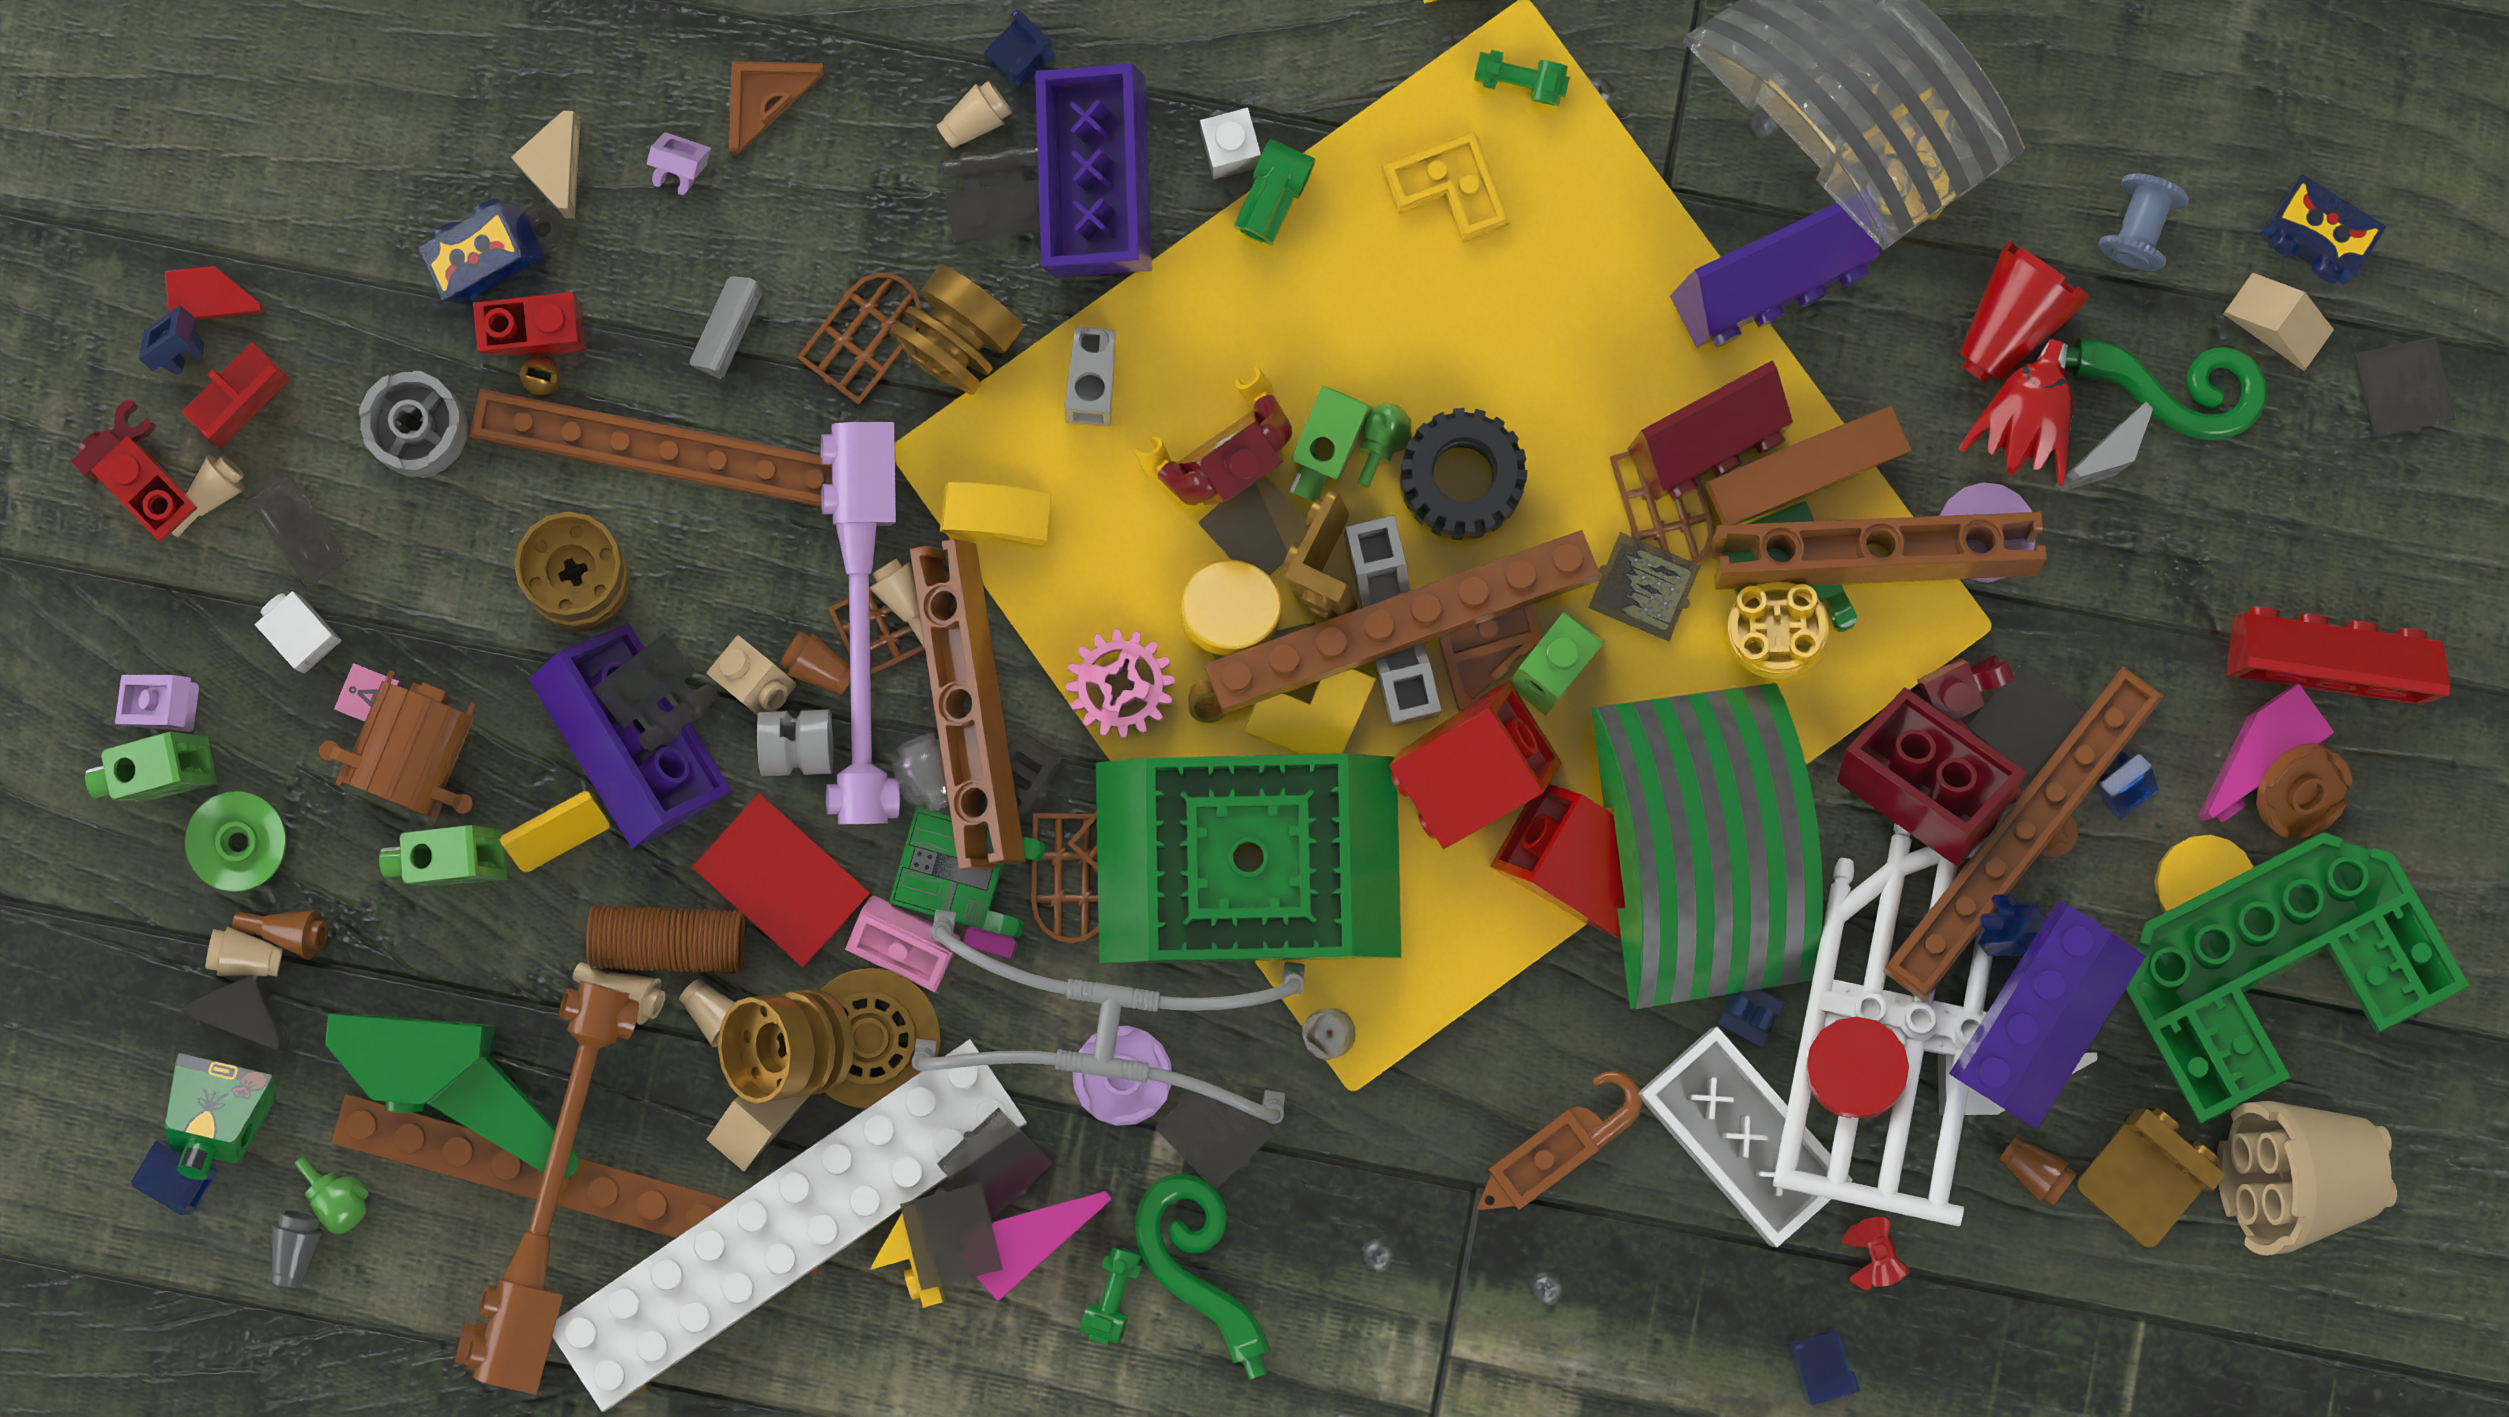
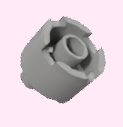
(413, 395)

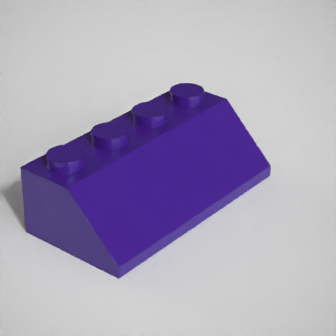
(1772, 274)
(640, 787)
(2047, 1014)

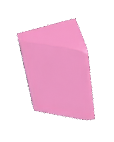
(900, 943)

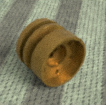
(956, 329)
(544, 568)
(785, 1045)

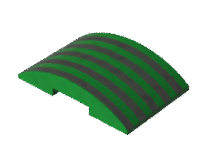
(1711, 843)

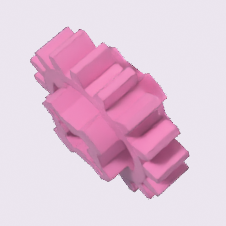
(1098, 677)

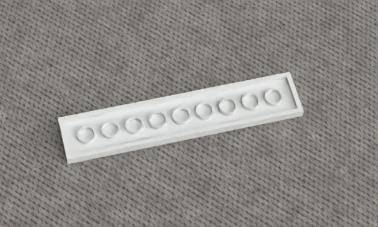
(776, 1231)

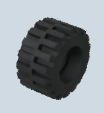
(1472, 432)

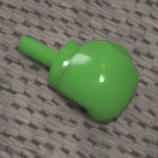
(1385, 432)
(335, 1201)

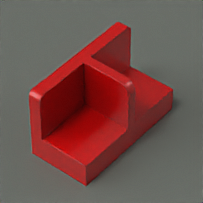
(235, 395)

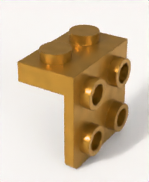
(1305, 561)
(2148, 1176)

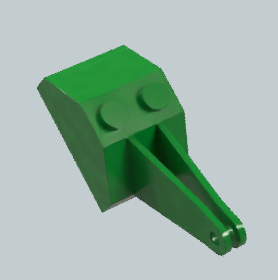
(448, 1068)

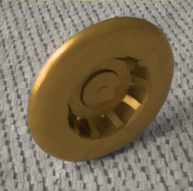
(876, 1033)

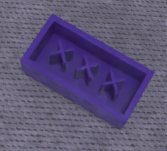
(1093, 170)

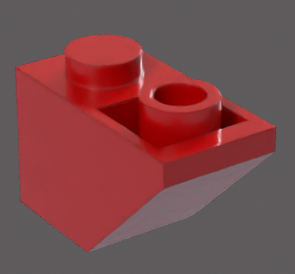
(530, 325)
(144, 488)

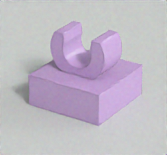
(677, 157)

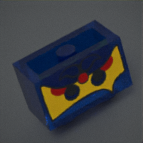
(2322, 231)
(481, 250)

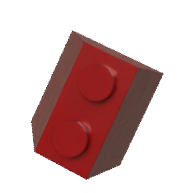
(1475, 766)
(1568, 855)

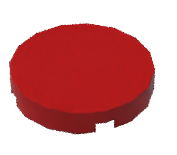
(1857, 1068)

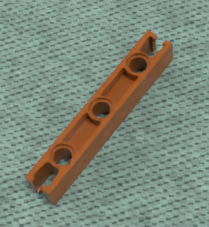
(1916, 547)
(975, 744)

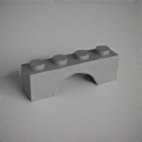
(1379, 575)

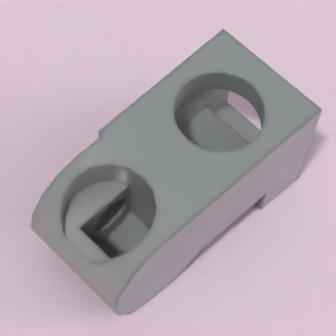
(1091, 377)

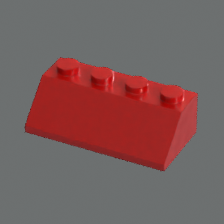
(2337, 658)

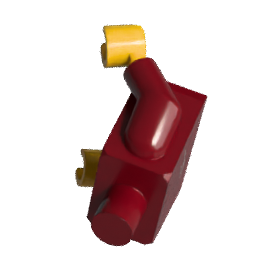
(1230, 458)

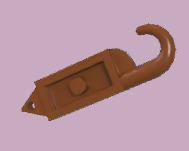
(1559, 1148)

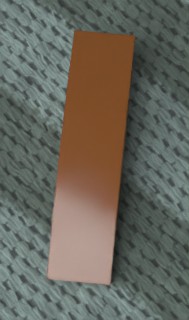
(1808, 467)

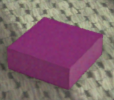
(991, 942)

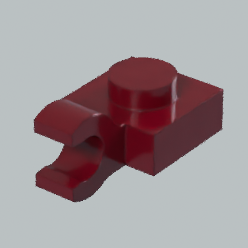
(99, 444)
(1957, 687)

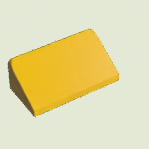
(555, 831)

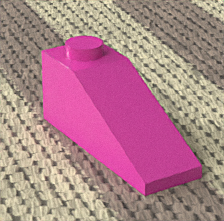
(1033, 1236)

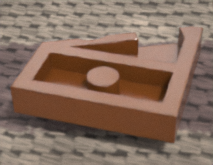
(1487, 651)

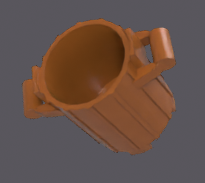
(407, 749)

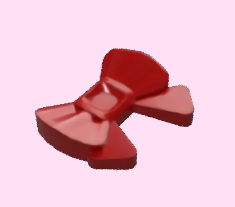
(1886, 1267)

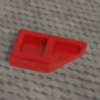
(208, 294)

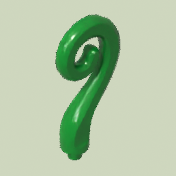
(2112, 363)
(1234, 1320)

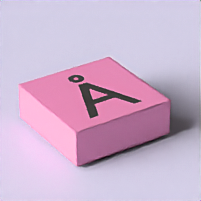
(360, 692)

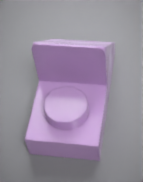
(157, 702)

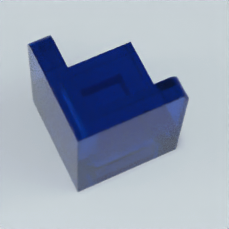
(1020, 50)
(162, 1182)
(1822, 1368)

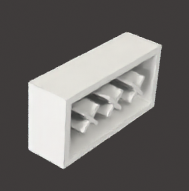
(1735, 1132)

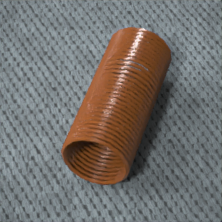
(665, 939)

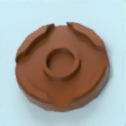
(2304, 791)

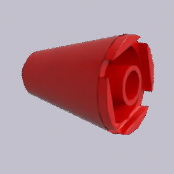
(2017, 313)

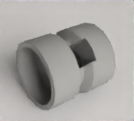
(795, 742)

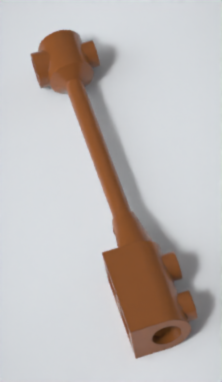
(521, 1307)

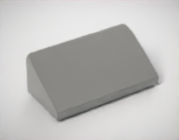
(726, 326)

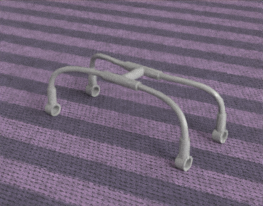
(1111, 1000)

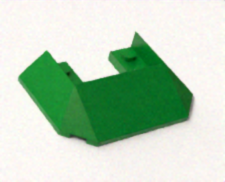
(2264, 925)

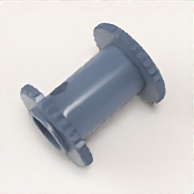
(2143, 221)

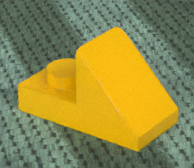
(898, 1249)

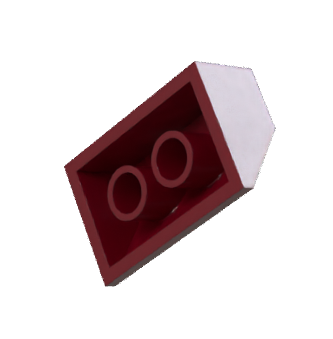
(1713, 433)
(1930, 776)

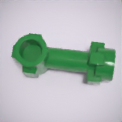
(1547, 82)
(1104, 1321)

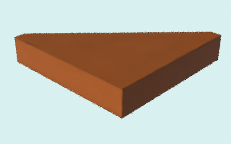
(762, 94)

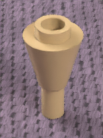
(214, 484)
(898, 591)
(641, 988)

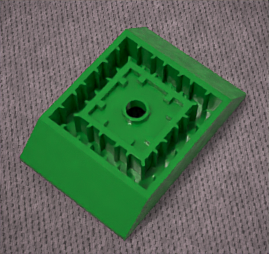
(1172, 874)

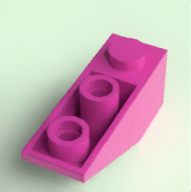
(2265, 735)

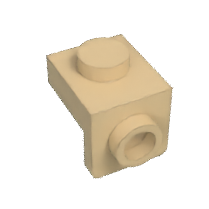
(751, 677)

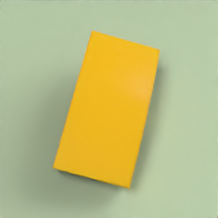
(995, 511)

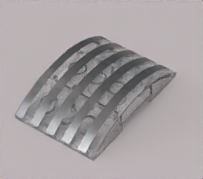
(1871, 97)

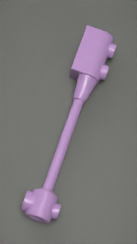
(860, 501)

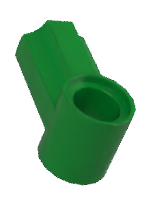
(1278, 180)

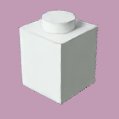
(1230, 143)
(296, 631)

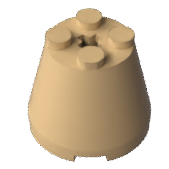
(2302, 1174)

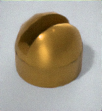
(536, 386)
(1203, 712)

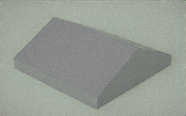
(2112, 453)

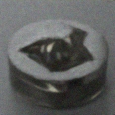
(1328, 1033)

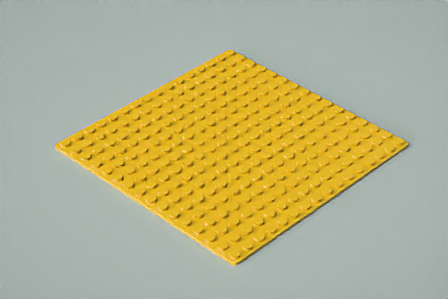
(1539, 323)

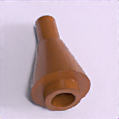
(295, 931)

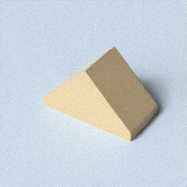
(552, 161)
(2280, 318)
(751, 1127)

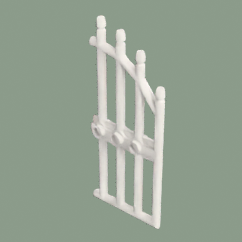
(1917, 1024)

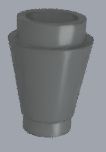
(293, 1246)

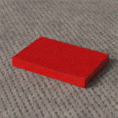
(781, 880)

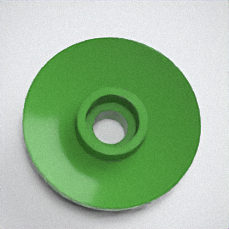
(211, 836)

